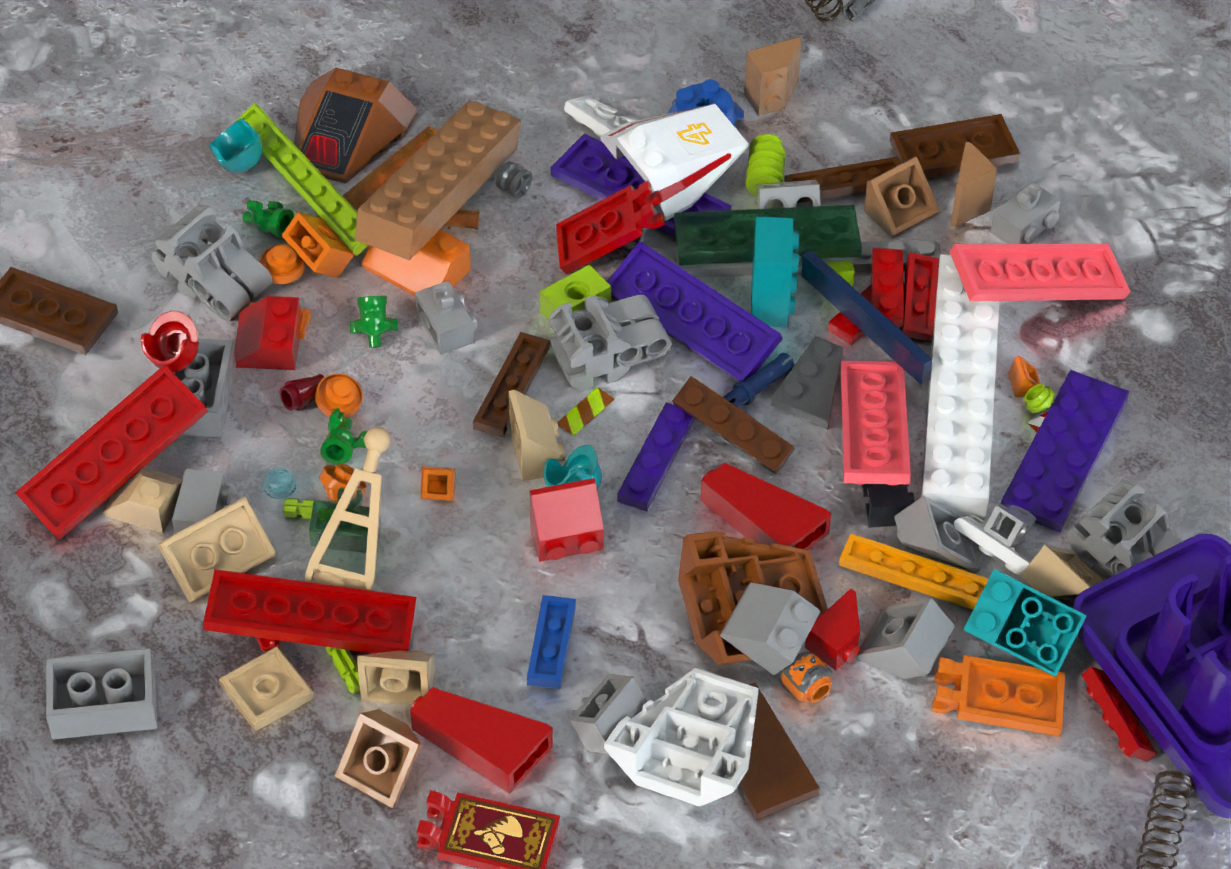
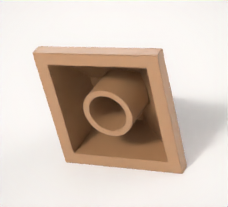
(379, 756)

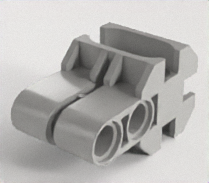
(216, 273)
(606, 338)
(1130, 541)

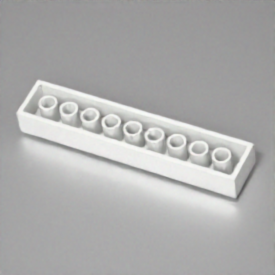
(960, 398)

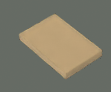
(223, 541)

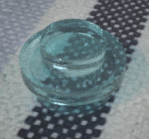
(279, 483)

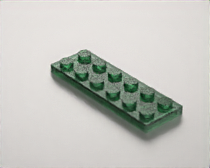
(730, 234)

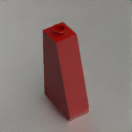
(763, 509)
(482, 736)

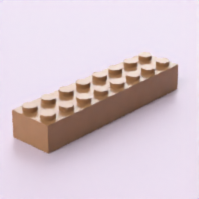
(437, 180)

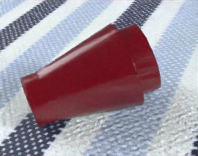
(299, 392)

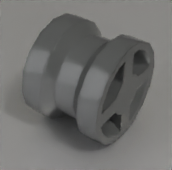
(514, 179)

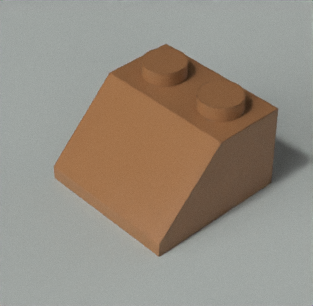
(772, 75)

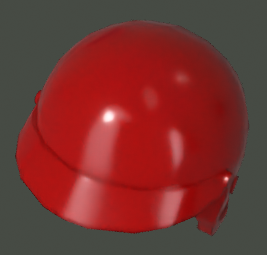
(171, 341)

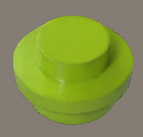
(1039, 398)

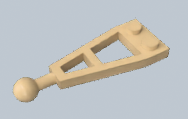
(376, 441)

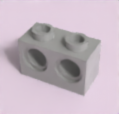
(788, 193)

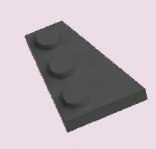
(811, 383)

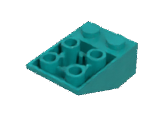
(1025, 622)

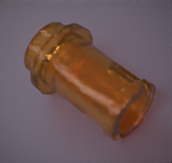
(464, 219)

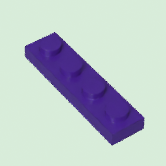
(655, 458)

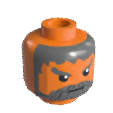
(807, 678)

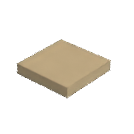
(266, 688)

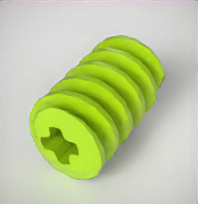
(765, 161)

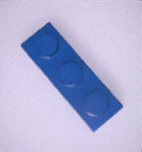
(551, 642)

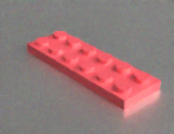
(1039, 272)
(874, 423)

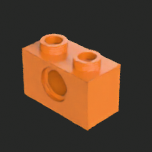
(317, 245)

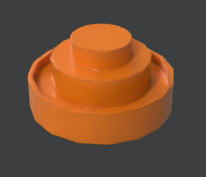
(283, 263)
(339, 392)
(338, 476)

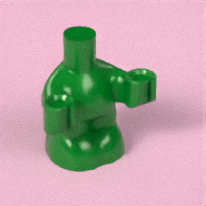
(269, 220)
(373, 319)
(340, 441)

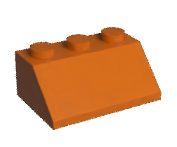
(438, 261)

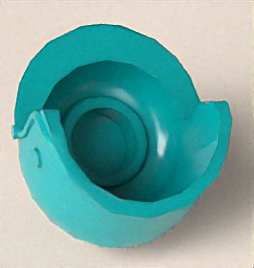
(237, 147)
(579, 466)

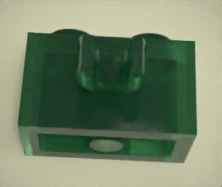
(348, 535)

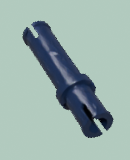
(745, 391)

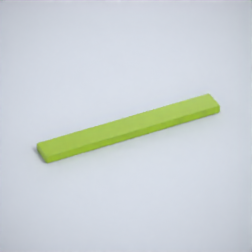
(305, 178)

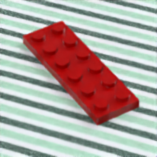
(111, 452)
(309, 613)

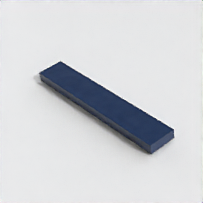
(866, 317)

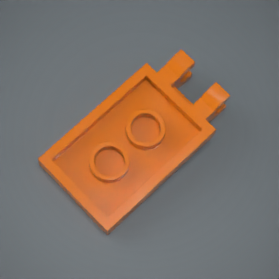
(1001, 694)

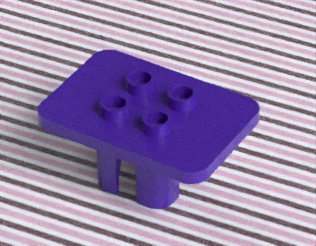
(1168, 651)

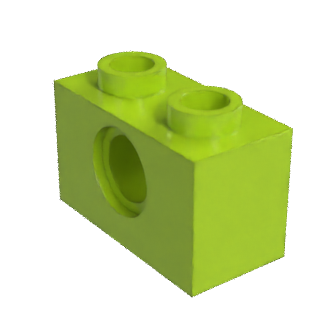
(573, 290)

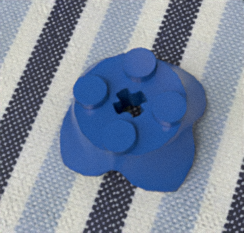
(704, 95)

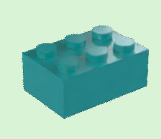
(773, 270)

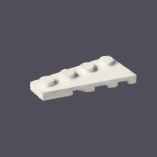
(595, 114)

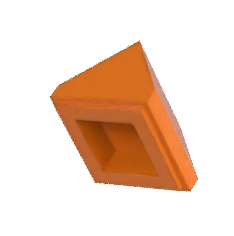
(1022, 376)
(438, 483)

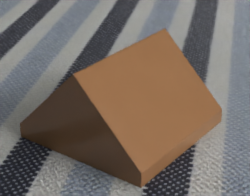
(973, 186)
(900, 197)

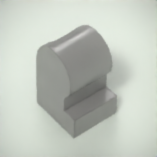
(1010, 524)

